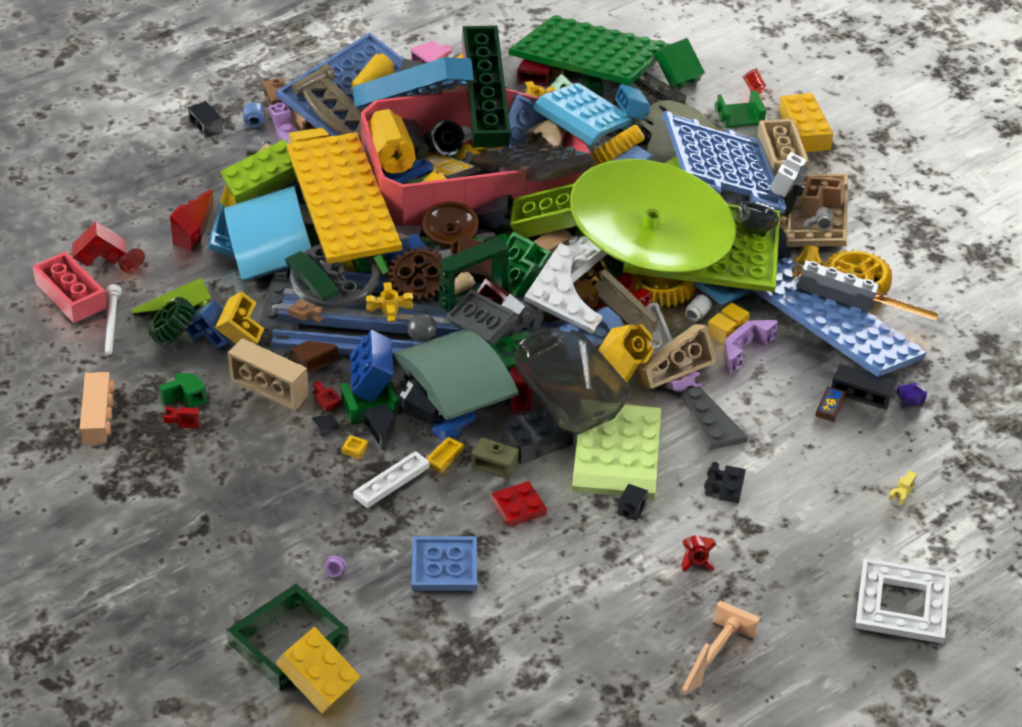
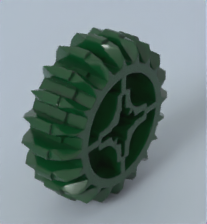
(171, 321)

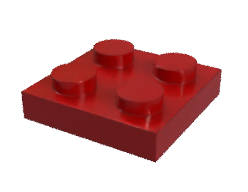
(519, 503)

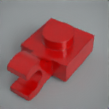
(326, 398)
(183, 416)

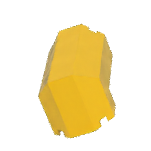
(627, 348)

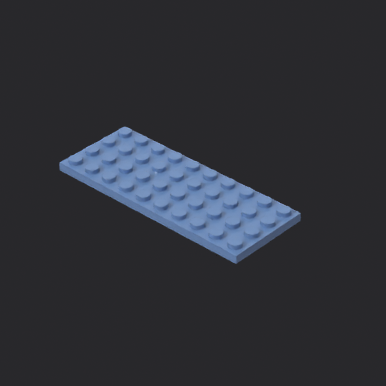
(843, 326)

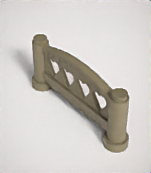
(322, 81)

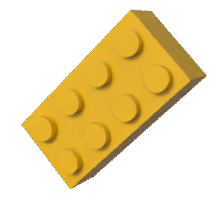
(809, 121)

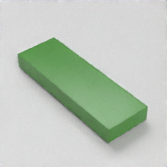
(383, 263)

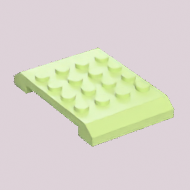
(619, 453)

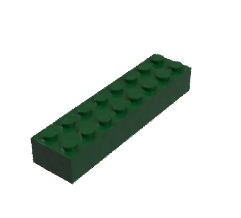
(487, 91)

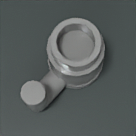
(823, 219)

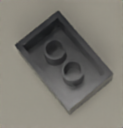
(534, 434)

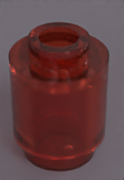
(131, 260)

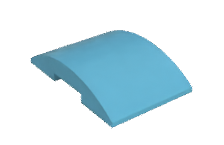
(266, 232)

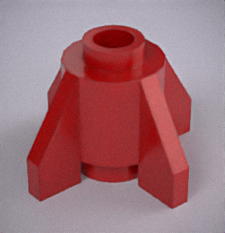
(697, 552)

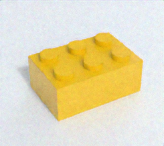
(318, 670)

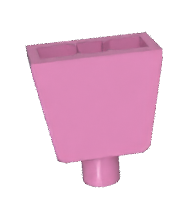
(429, 52)

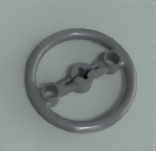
(336, 273)

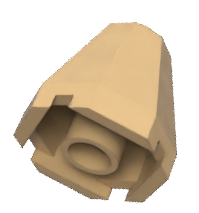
(546, 132)

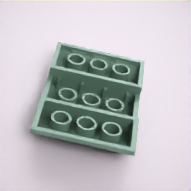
(458, 372)

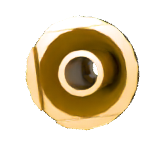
(376, 68)

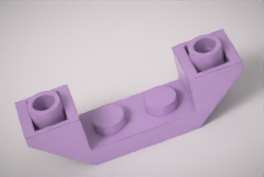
(282, 120)
(759, 330)

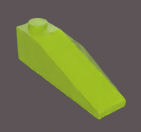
(194, 292)

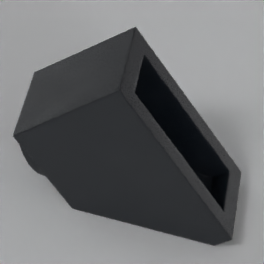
(380, 424)

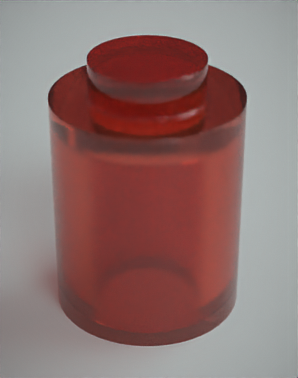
(754, 81)

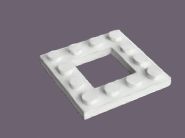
(870, 617)

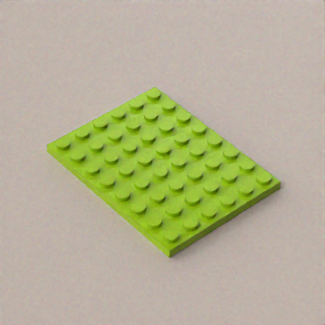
(747, 265)

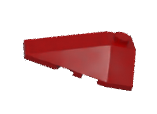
(190, 221)

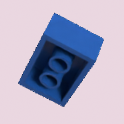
(371, 366)

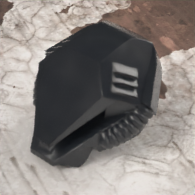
(757, 217)

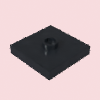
(797, 188)

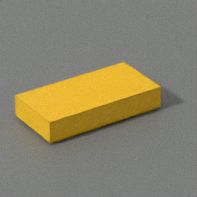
(445, 454)

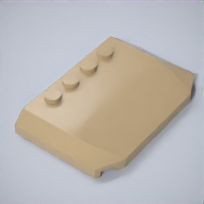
(794, 222)

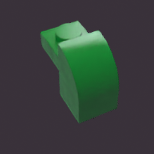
(185, 387)

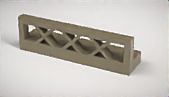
(623, 303)

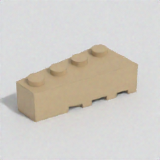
(678, 358)

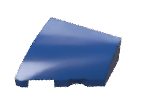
(452, 427)

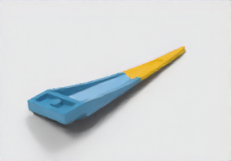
(219, 236)

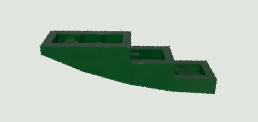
(312, 275)

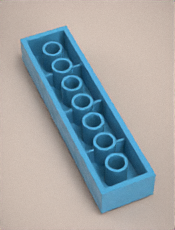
(418, 80)

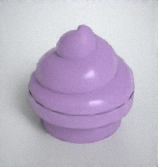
(335, 566)

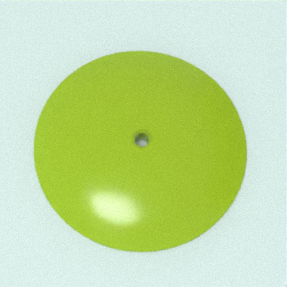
(655, 212)

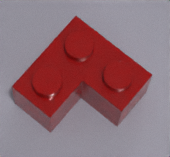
(98, 242)

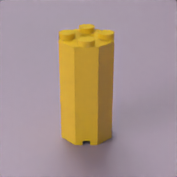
(391, 141)

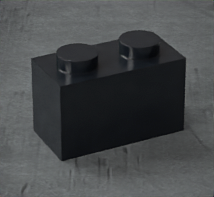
(205, 119)

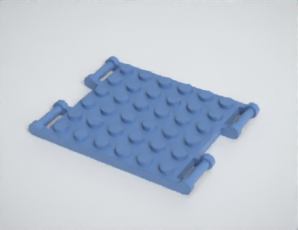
(724, 160)

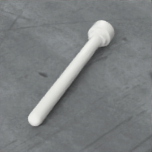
(113, 293)

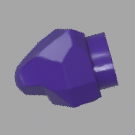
(912, 394)

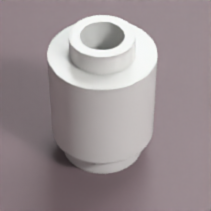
(698, 308)

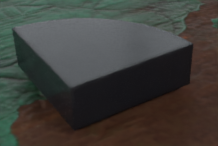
(324, 424)

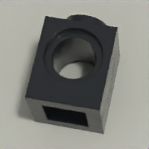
(632, 502)

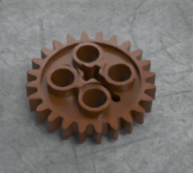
(417, 274)

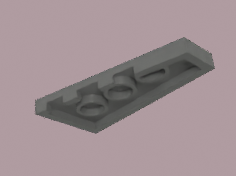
(711, 420)

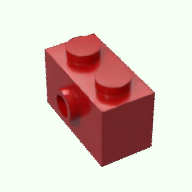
(522, 401)

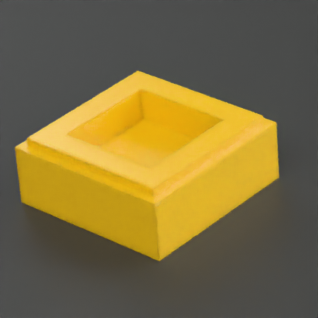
(354, 447)

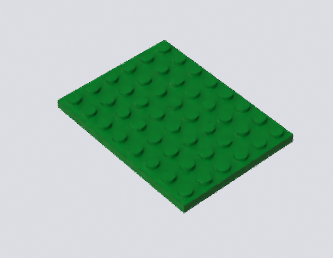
(589, 49)

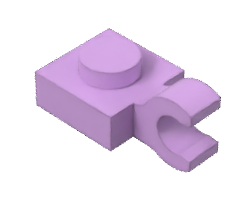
(680, 383)

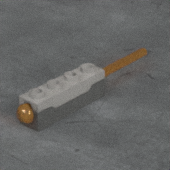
(847, 288)

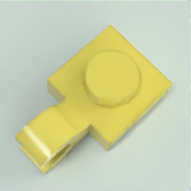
(904, 487)

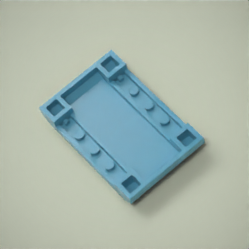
(582, 112)

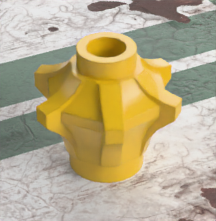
(809, 253)

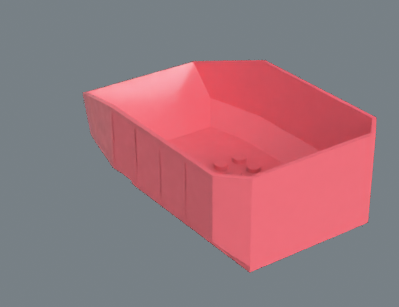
(411, 201)

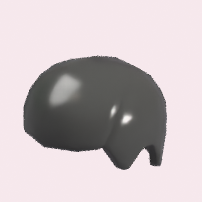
(422, 327)

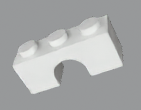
(787, 174)

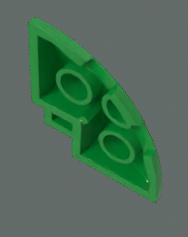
(525, 263)

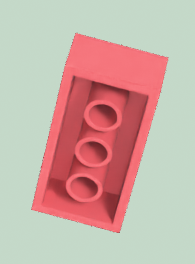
(70, 287)

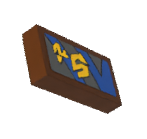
(830, 404)

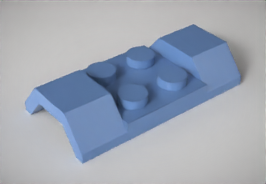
(609, 321)

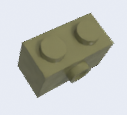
(494, 458)

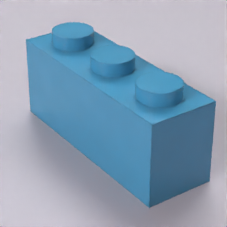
(632, 102)

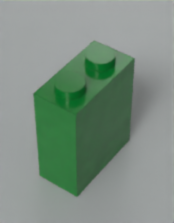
(680, 64)

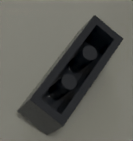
(864, 386)

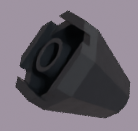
(496, 215)
(416, 402)

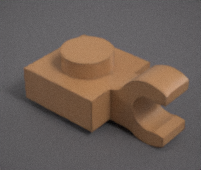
(303, 310)

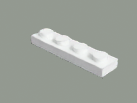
(391, 479)

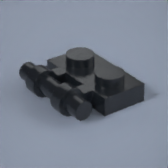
(731, 485)

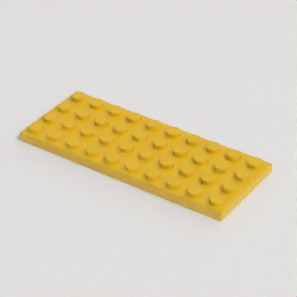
(343, 198)

